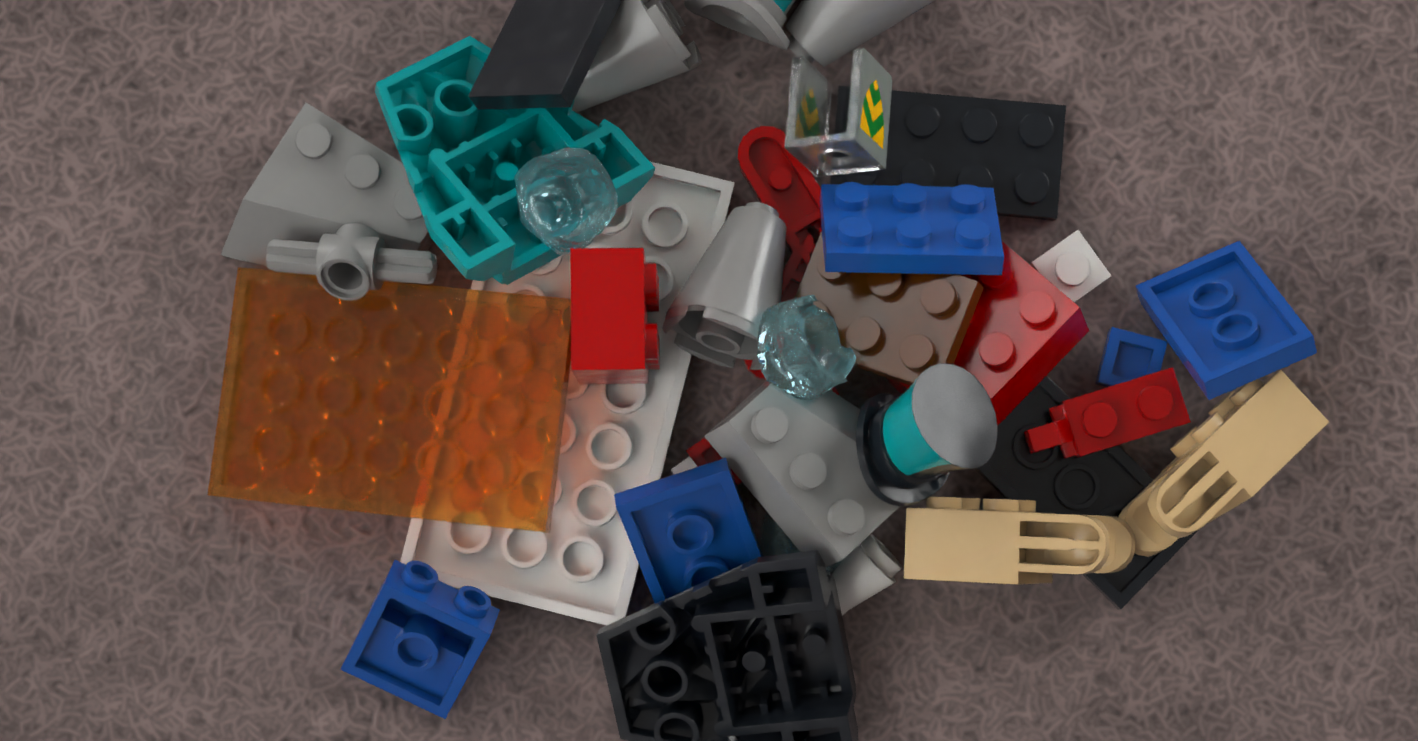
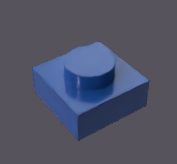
(1129, 357)

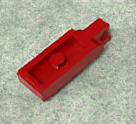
(1112, 416)

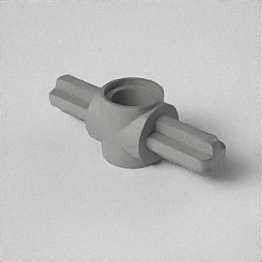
(351, 261)

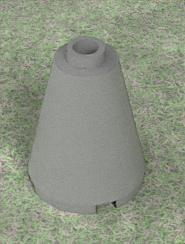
(835, 27)
(637, 52)
(731, 288)

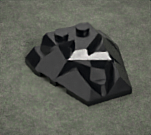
(736, 659)

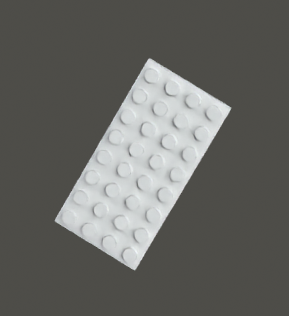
(610, 432)

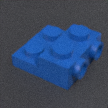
(421, 637)

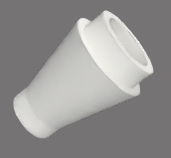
(864, 573)

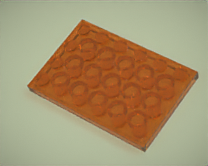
(394, 401)

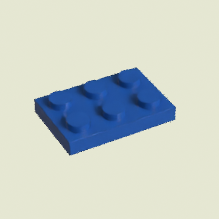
(910, 229)
(1225, 320)
(687, 528)

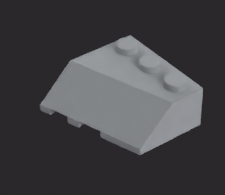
(321, 182)
(803, 468)

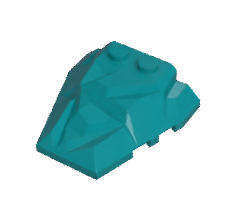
(467, 160)

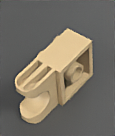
(1223, 461)
(1010, 542)

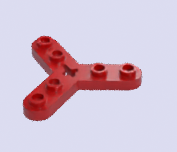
(792, 191)

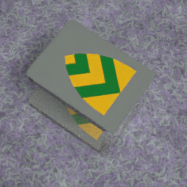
(866, 125)

